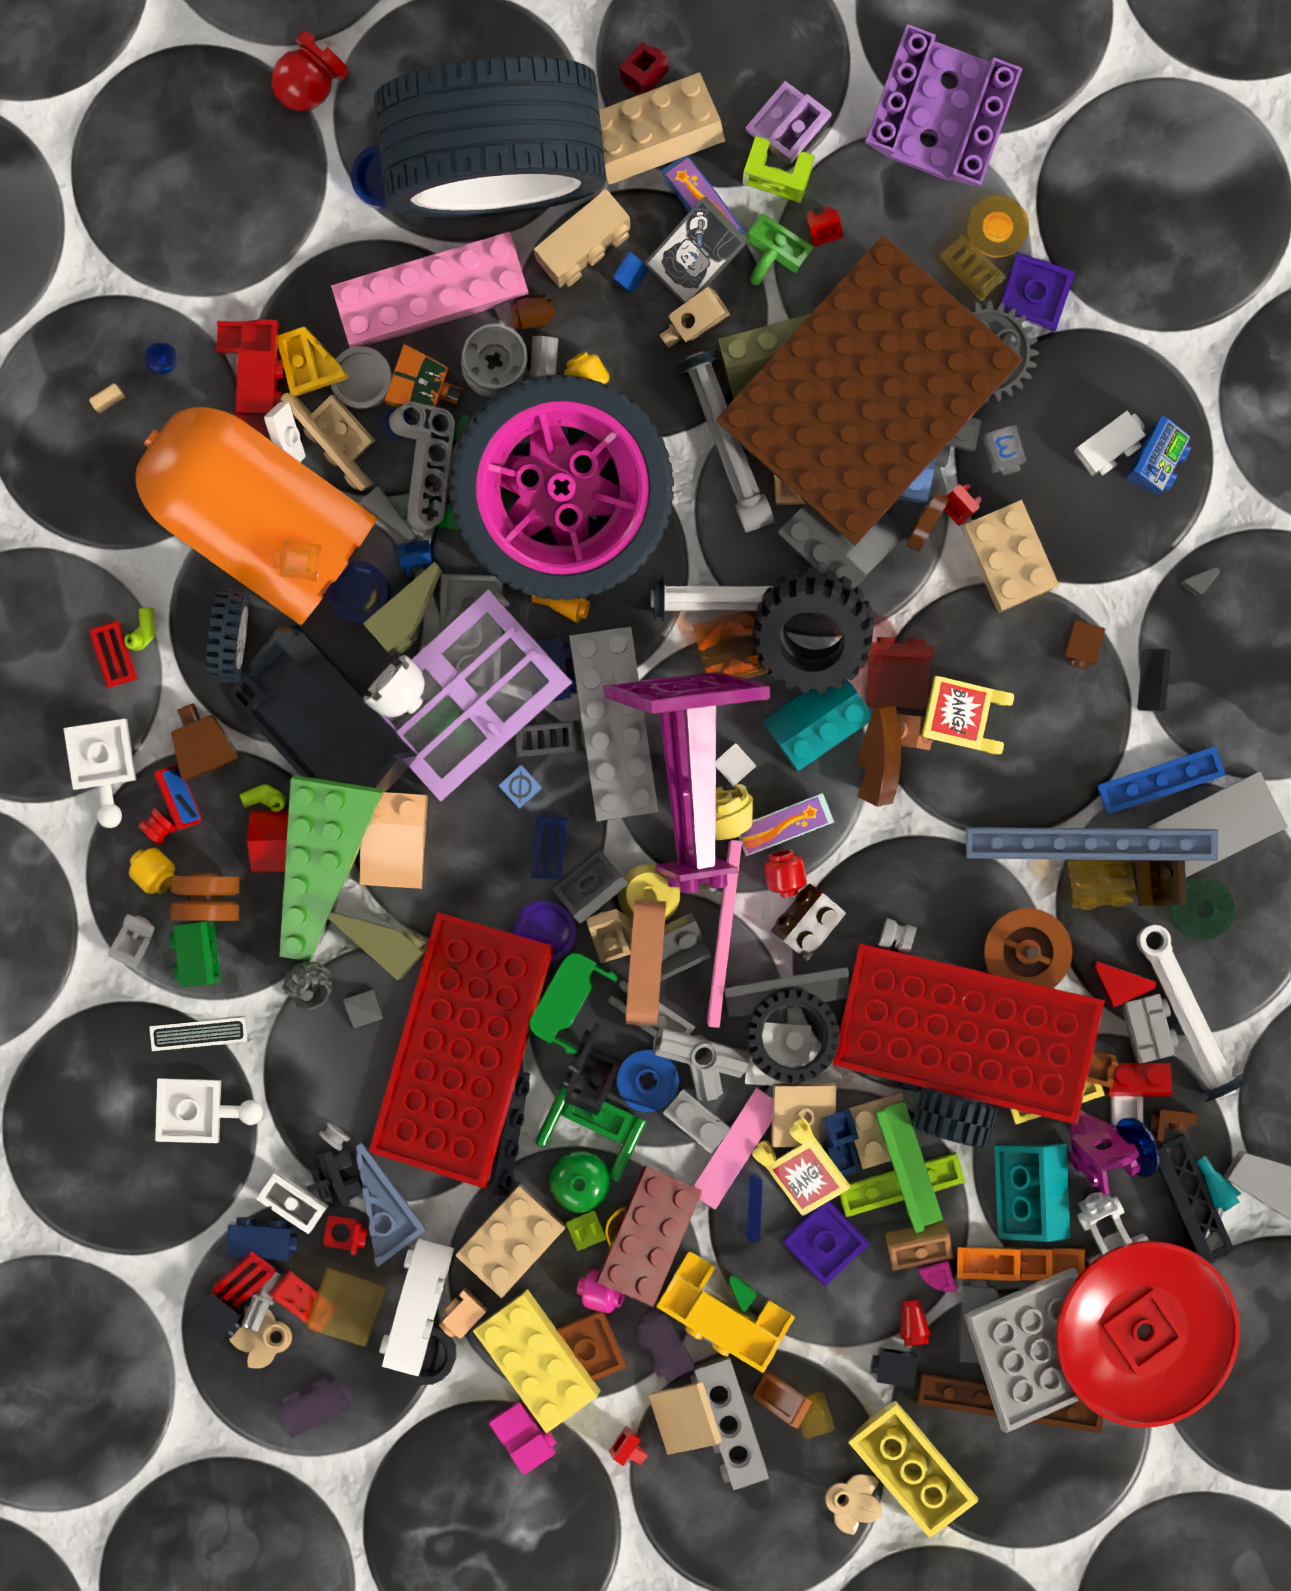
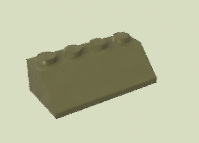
(749, 351)

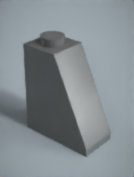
(973, 1296)

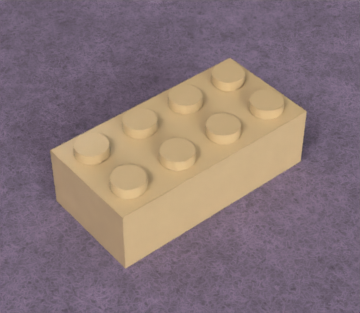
(658, 127)

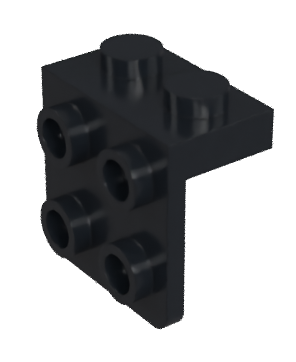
(590, 1075)

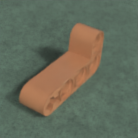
(645, 962)

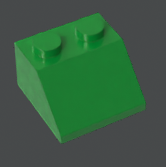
(196, 954)

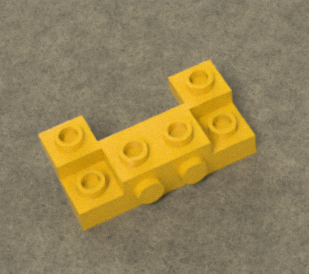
(718, 1321)

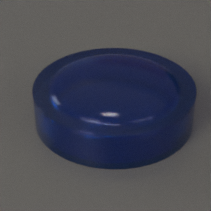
(368, 178)
(359, 592)

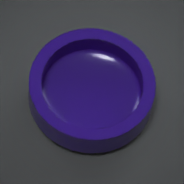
(548, 924)

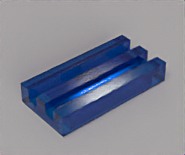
(549, 850)
(754, 1208)

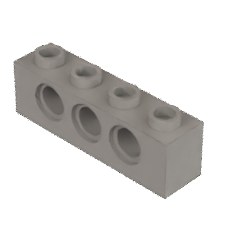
(752, 1467)

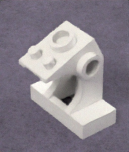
(1097, 1207)

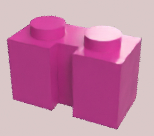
(523, 1436)

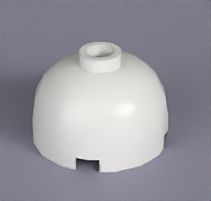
(397, 689)

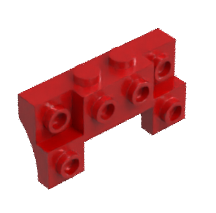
(256, 368)

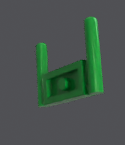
(610, 1122)

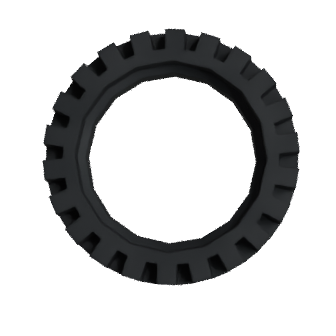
(829, 1030)

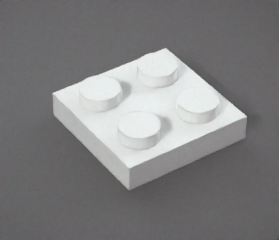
(784, 1044)

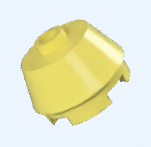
(732, 812)
(647, 884)

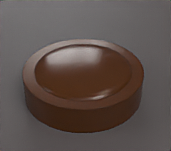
(926, 521)

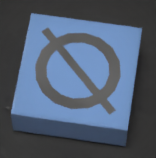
(520, 786)

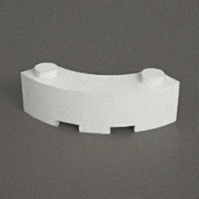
(418, 1302)

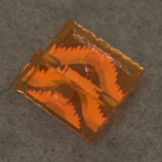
(728, 645)

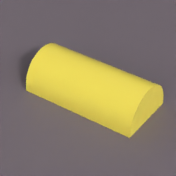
(912, 1469)

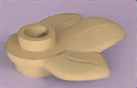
(259, 1342)
(858, 1504)

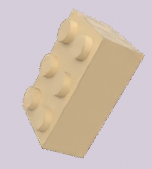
(583, 239)
(1010, 556)
(510, 1240)

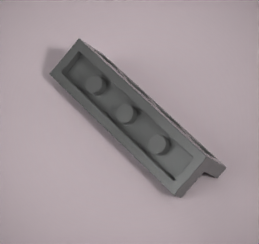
(825, 984)

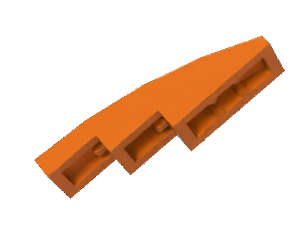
(1017, 1262)

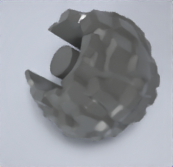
(308, 984)

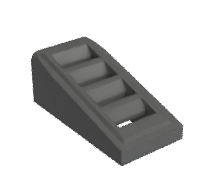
(383, 509)
(574, 735)

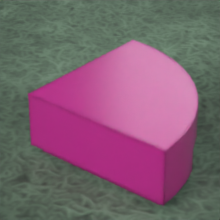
(939, 1276)

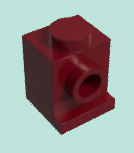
(643, 69)

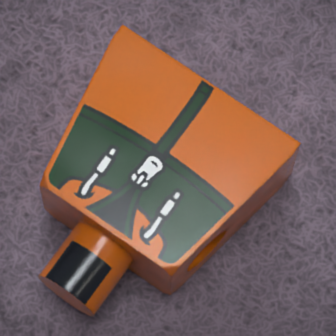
(420, 381)

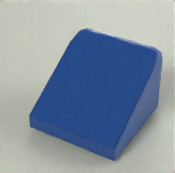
(630, 273)

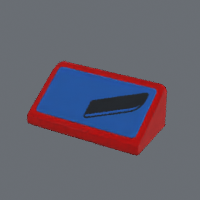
(178, 798)

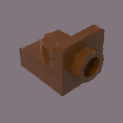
(1176, 1118)

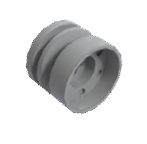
(489, 343)

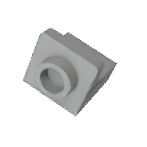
(132, 941)

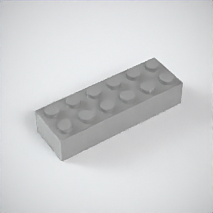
(613, 731)

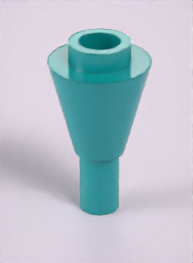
(1220, 1189)

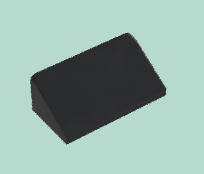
(1153, 680)

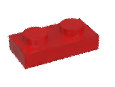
(1142, 1080)

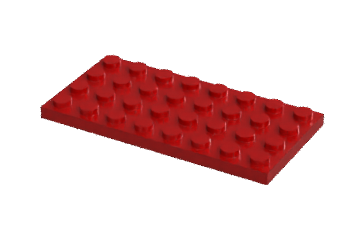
(968, 1033)
(461, 1049)

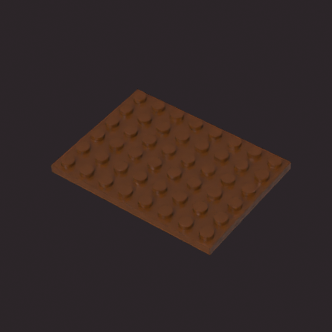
(869, 390)

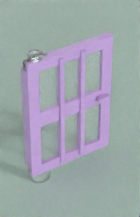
(479, 691)

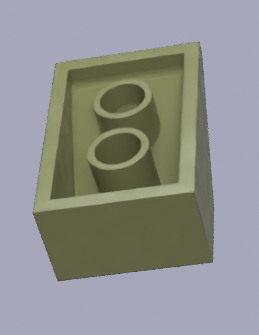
(401, 617)
(386, 945)

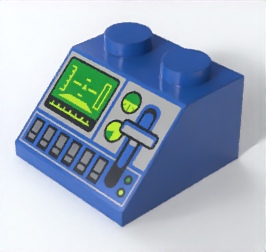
(1159, 456)

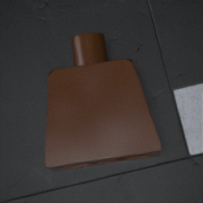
(201, 744)

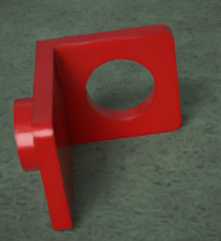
(357, 1234)

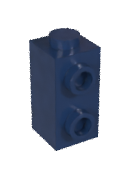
(267, 1240)

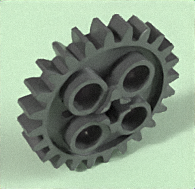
(1002, 323)

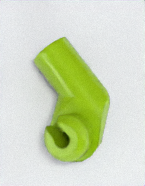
(144, 633)
(266, 795)

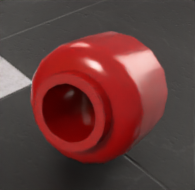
(785, 873)

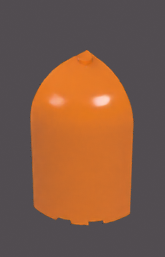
(243, 497)

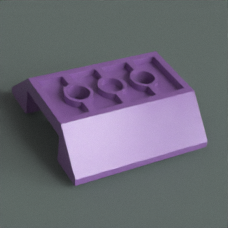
(961, 118)

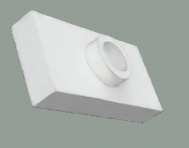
(284, 430)

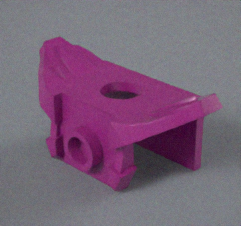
(1095, 1162)

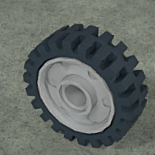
(228, 635)

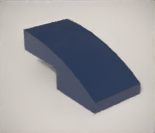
(837, 1140)

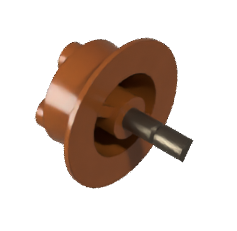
(1029, 947)

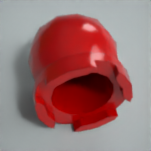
(305, 75)

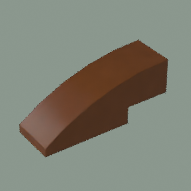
(881, 757)

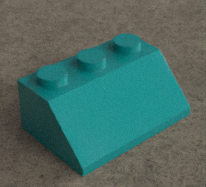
(817, 722)
(1032, 1192)

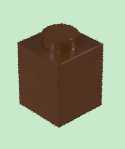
(1083, 644)

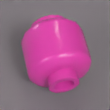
(598, 1296)

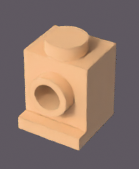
(462, 1314)

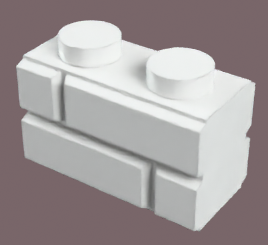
(292, 1202)

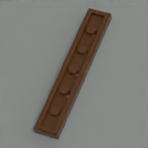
(974, 1397)

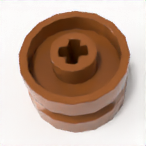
(204, 897)

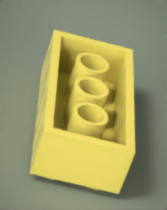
(537, 1361)

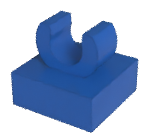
(414, 555)

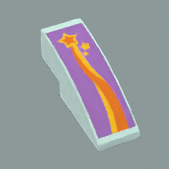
(786, 824)

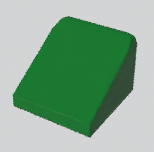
(743, 1292)

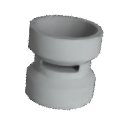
(897, 936)

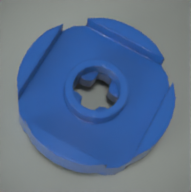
(632, 1089)

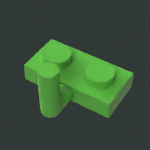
(777, 245)

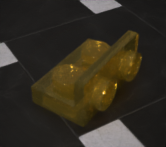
(1101, 883)

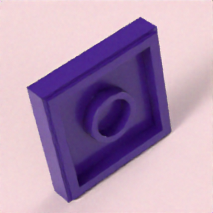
(1037, 291)
(825, 1242)

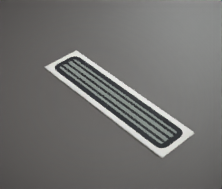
(198, 1034)

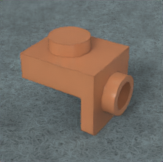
(911, 731)

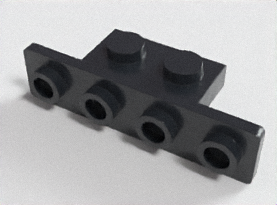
(508, 1147)

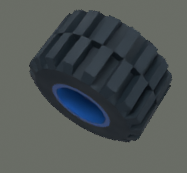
(954, 1118)

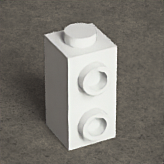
(1110, 442)

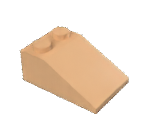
(395, 842)

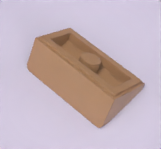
(916, 1249)

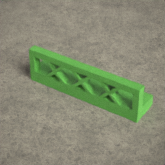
(908, 1165)

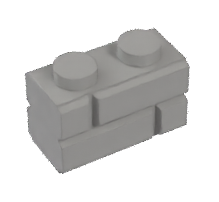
(1149, 1028)
(696, 1120)

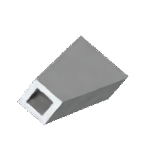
(1263, 1179)

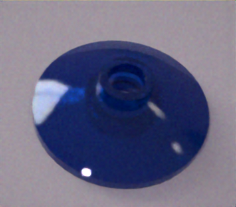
(1136, 1132)

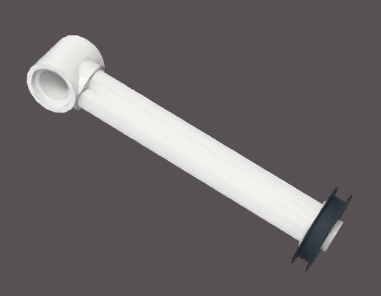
(705, 598)
(1189, 1015)

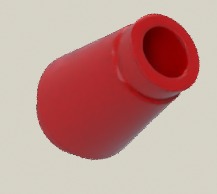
(914, 1324)

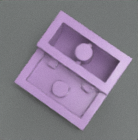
(788, 122)

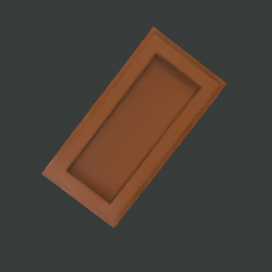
(781, 1399)

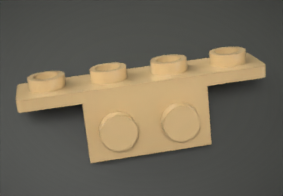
(337, 434)

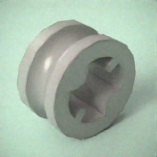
(334, 1136)

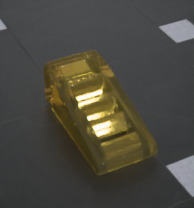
(980, 291)

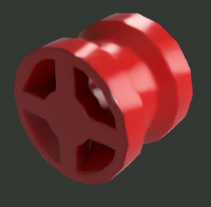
(157, 826)

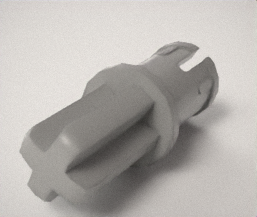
(260, 1304)

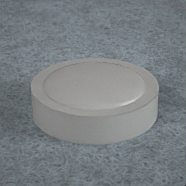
(368, 378)

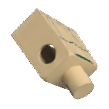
(708, 314)

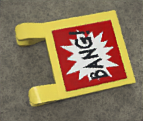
(960, 712)
(805, 1171)

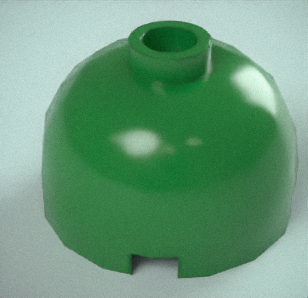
(579, 1181)

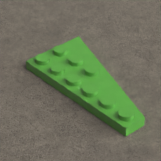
(322, 844)

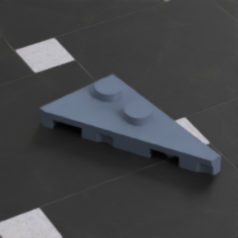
(389, 1215)

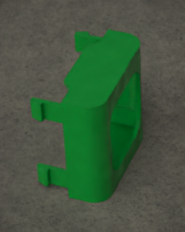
(565, 998)

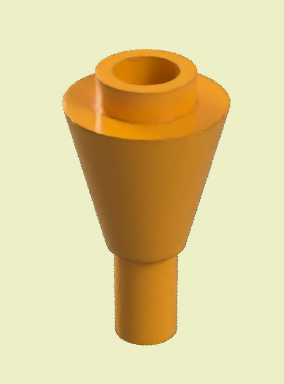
(572, 609)

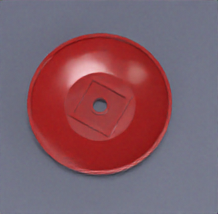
(1180, 1360)

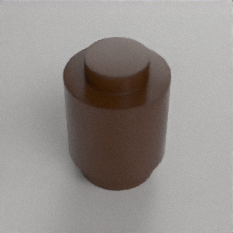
(532, 312)

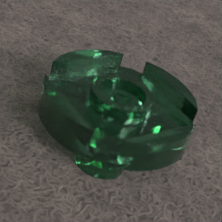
(1209, 925)

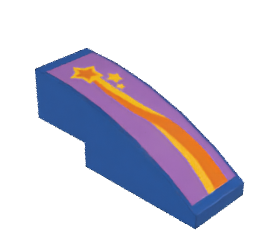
(692, 186)

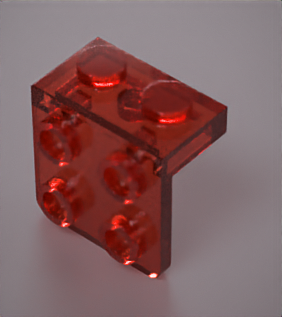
(899, 673)

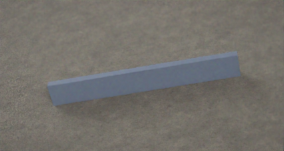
(1092, 844)

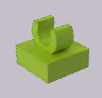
(586, 1230)

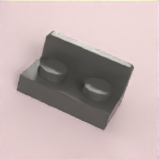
(682, 946)

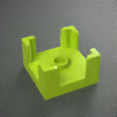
(773, 179)

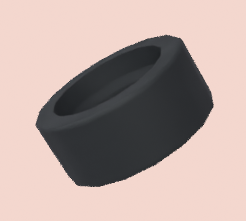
(438, 1375)

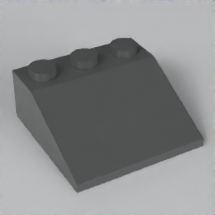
(826, 549)

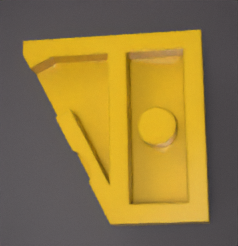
(307, 362)

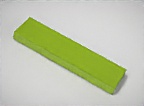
(884, 1189)

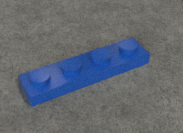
(1161, 780)

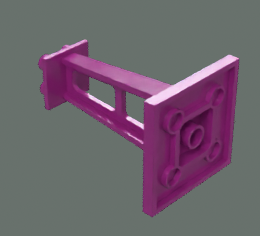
(689, 744)

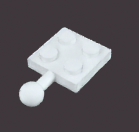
(101, 757)
(192, 1110)

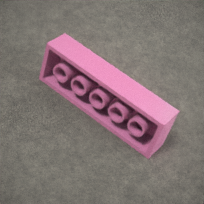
(430, 291)

